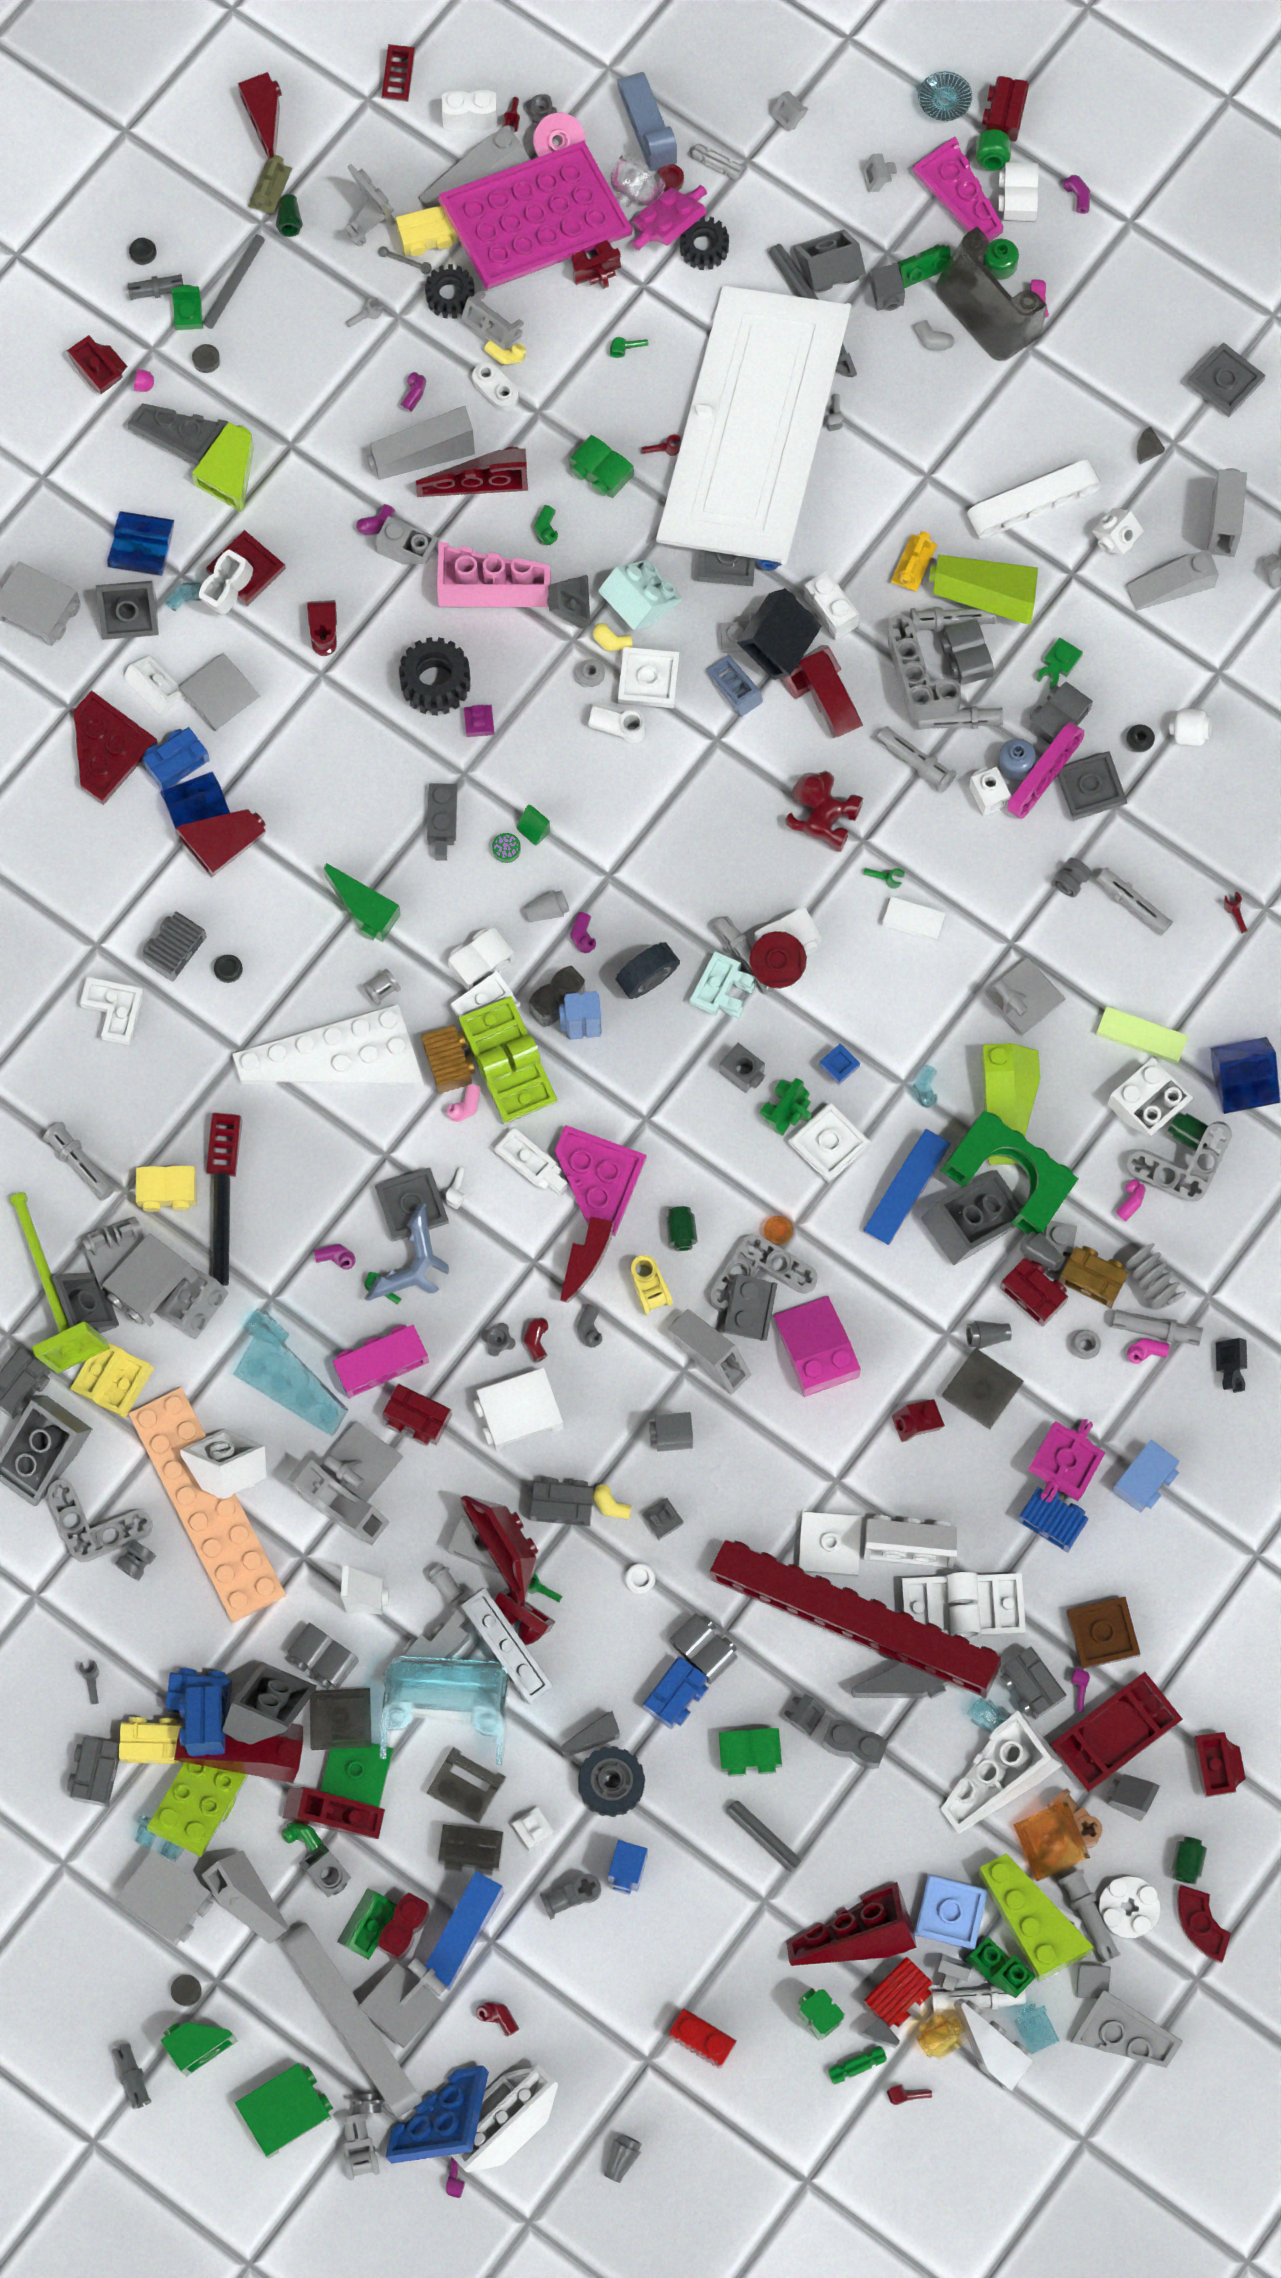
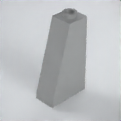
(424, 445)

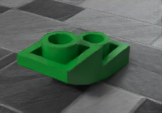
(1004, 1972)

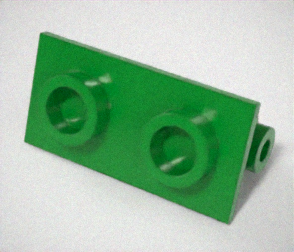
(929, 264)

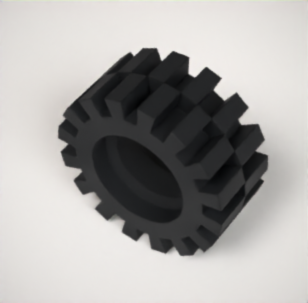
(705, 257)
(446, 277)

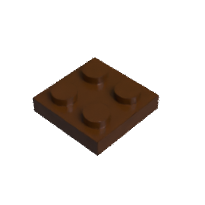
(1103, 1633)

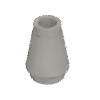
(548, 907)

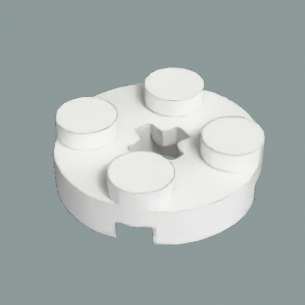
(1114, 1916)

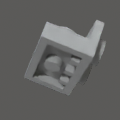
(194, 1304)

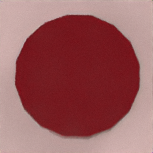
(778, 959)

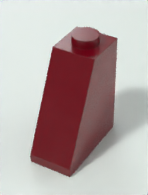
(221, 838)

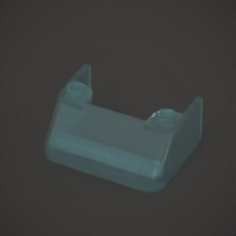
(447, 1686)

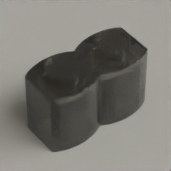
(546, 1000)

